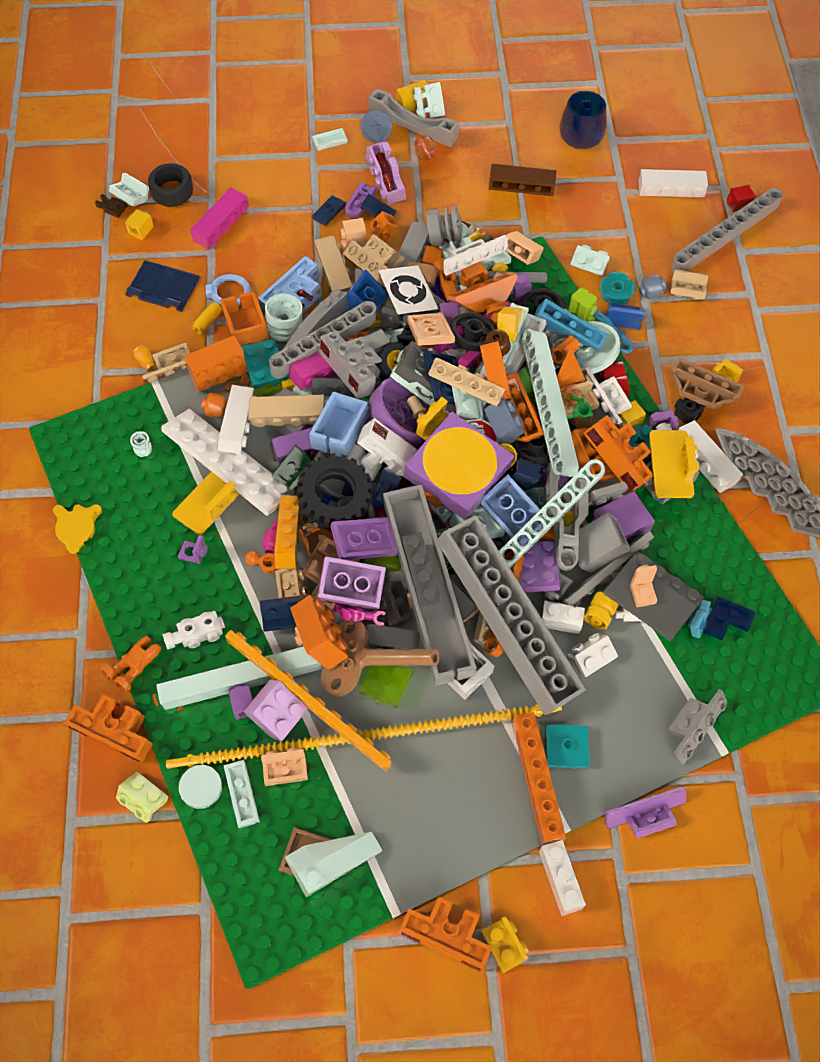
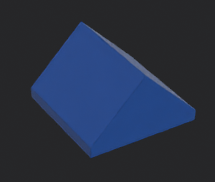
(367, 289)
(625, 315)

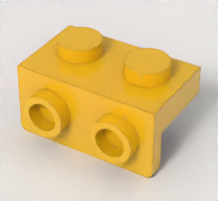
(432, 419)

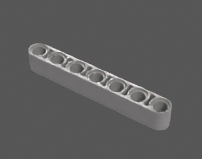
(348, 324)

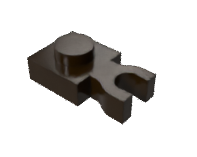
(111, 206)

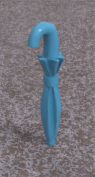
(600, 317)

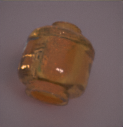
(424, 148)

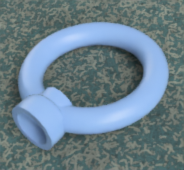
(211, 289)

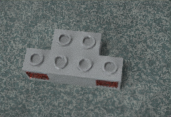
(352, 362)

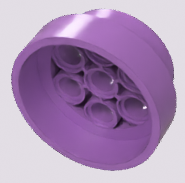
(390, 407)

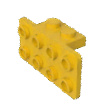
(673, 463)
(205, 503)

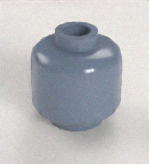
(652, 286)

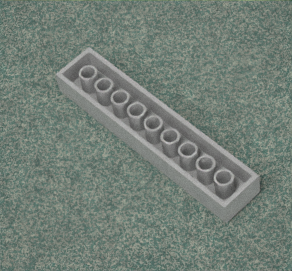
(510, 615)

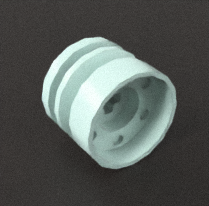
(283, 316)

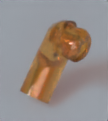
(244, 379)

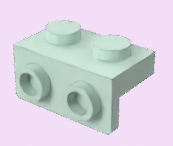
(130, 190)
(590, 260)

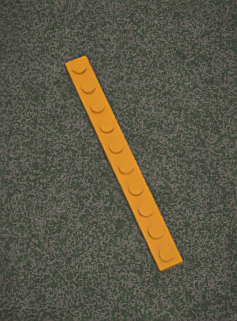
(315, 704)

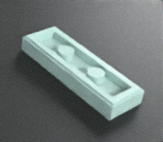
(241, 794)

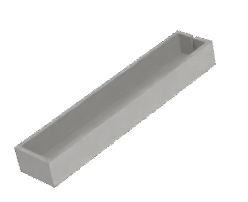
(445, 632)

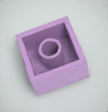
(275, 710)

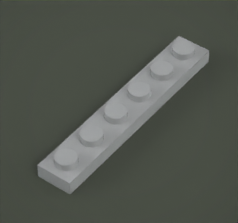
(601, 575)

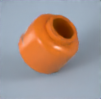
(214, 405)

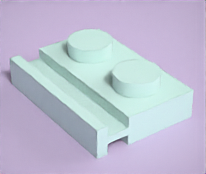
(467, 405)

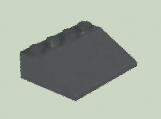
(674, 599)

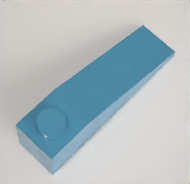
(567, 324)

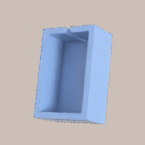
(339, 424)

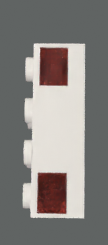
(385, 447)

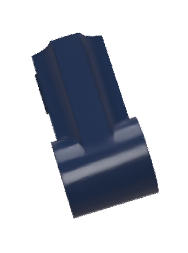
(386, 483)

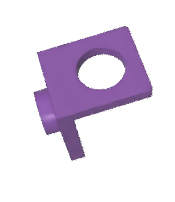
(199, 550)

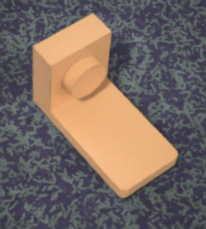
(642, 586)

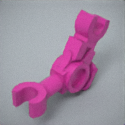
(358, 614)

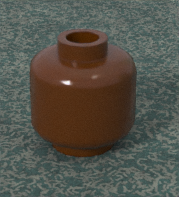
(502, 337)

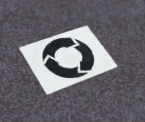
(408, 289)

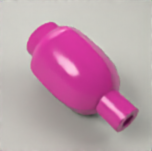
(269, 538)

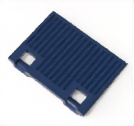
(163, 285)

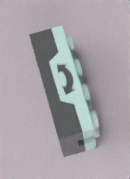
(413, 375)

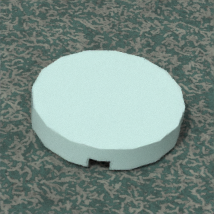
(200, 786)

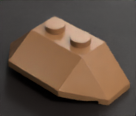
(704, 385)

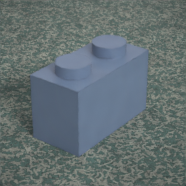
(505, 421)

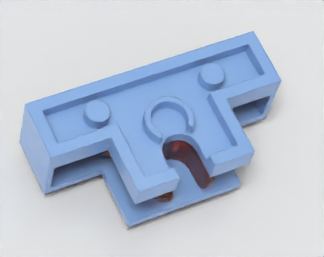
(299, 282)

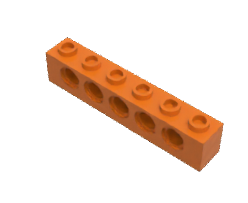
(538, 779)

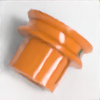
(493, 309)

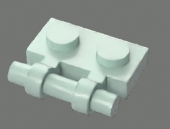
(434, 100)

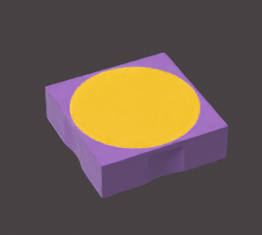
(458, 465)

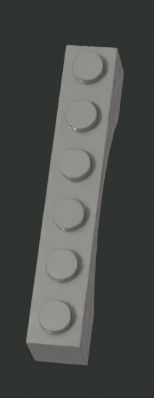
(440, 130)

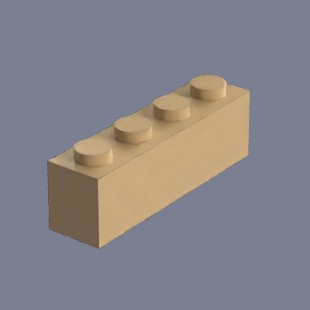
(333, 264)
(285, 410)

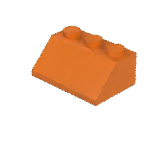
(586, 452)

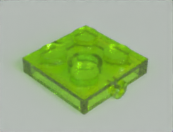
(386, 684)

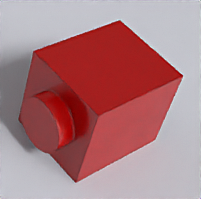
(740, 197)

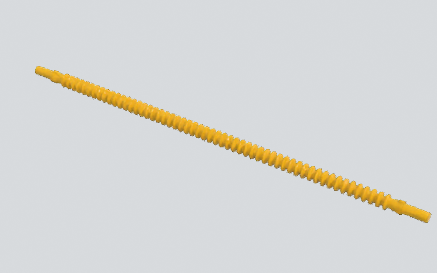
(192, 760)

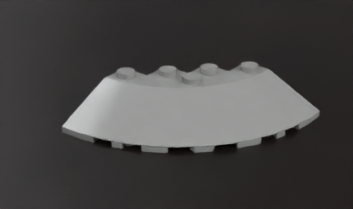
(773, 480)

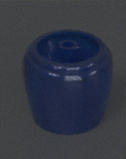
(584, 120)

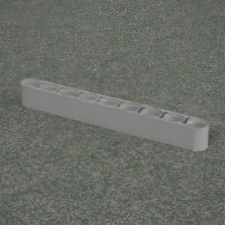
(727, 230)

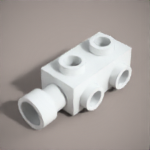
(199, 631)

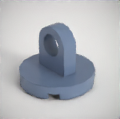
(376, 126)

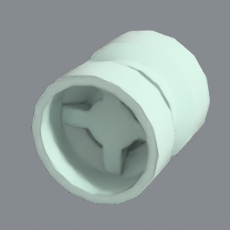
(141, 444)

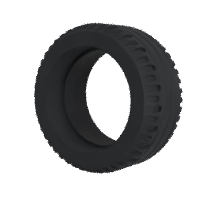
(167, 173)

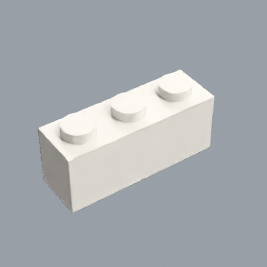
(562, 878)

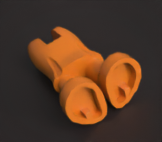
(135, 659)

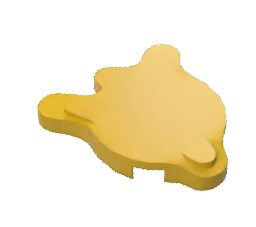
(75, 526)

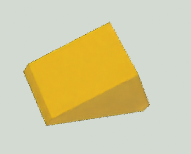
(509, 321)

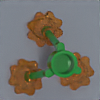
(582, 411)

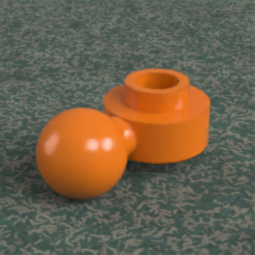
(253, 558)

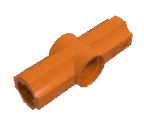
(447, 282)
(562, 349)

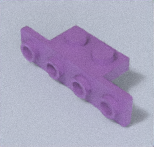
(648, 814)

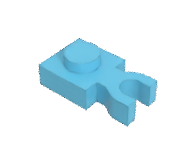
(698, 622)

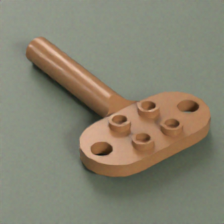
(350, 669)

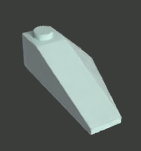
(326, 861)

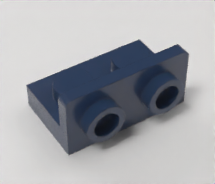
(277, 613)

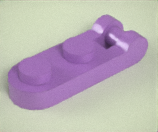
(353, 206)

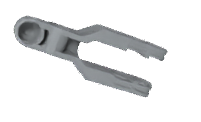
(566, 536)

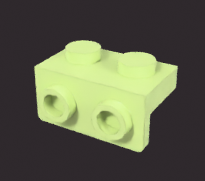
(140, 796)

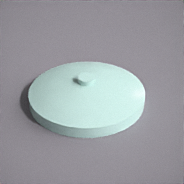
(596, 359)

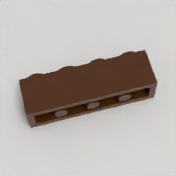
(522, 179)

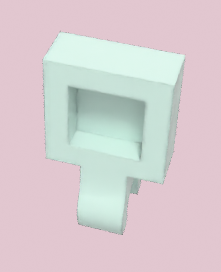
(501, 257)

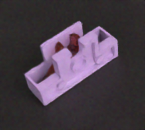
(386, 172)

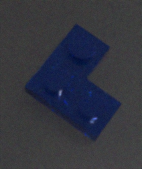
(727, 613)

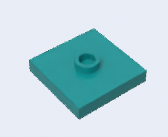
(567, 746)

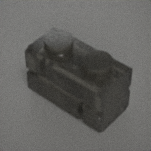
(395, 604)

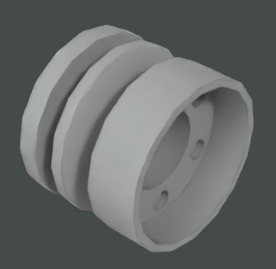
(444, 225)

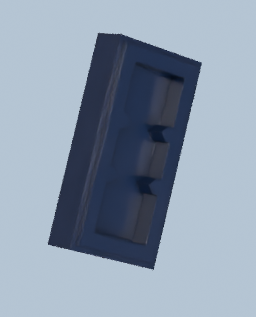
(375, 207)
(328, 210)

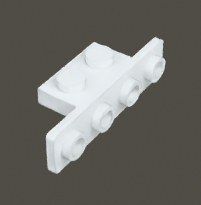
(474, 253)
(611, 395)

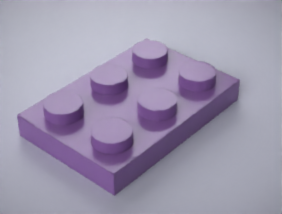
(363, 538)
(540, 568)

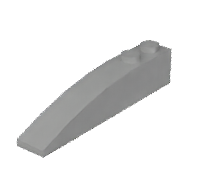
(327, 310)

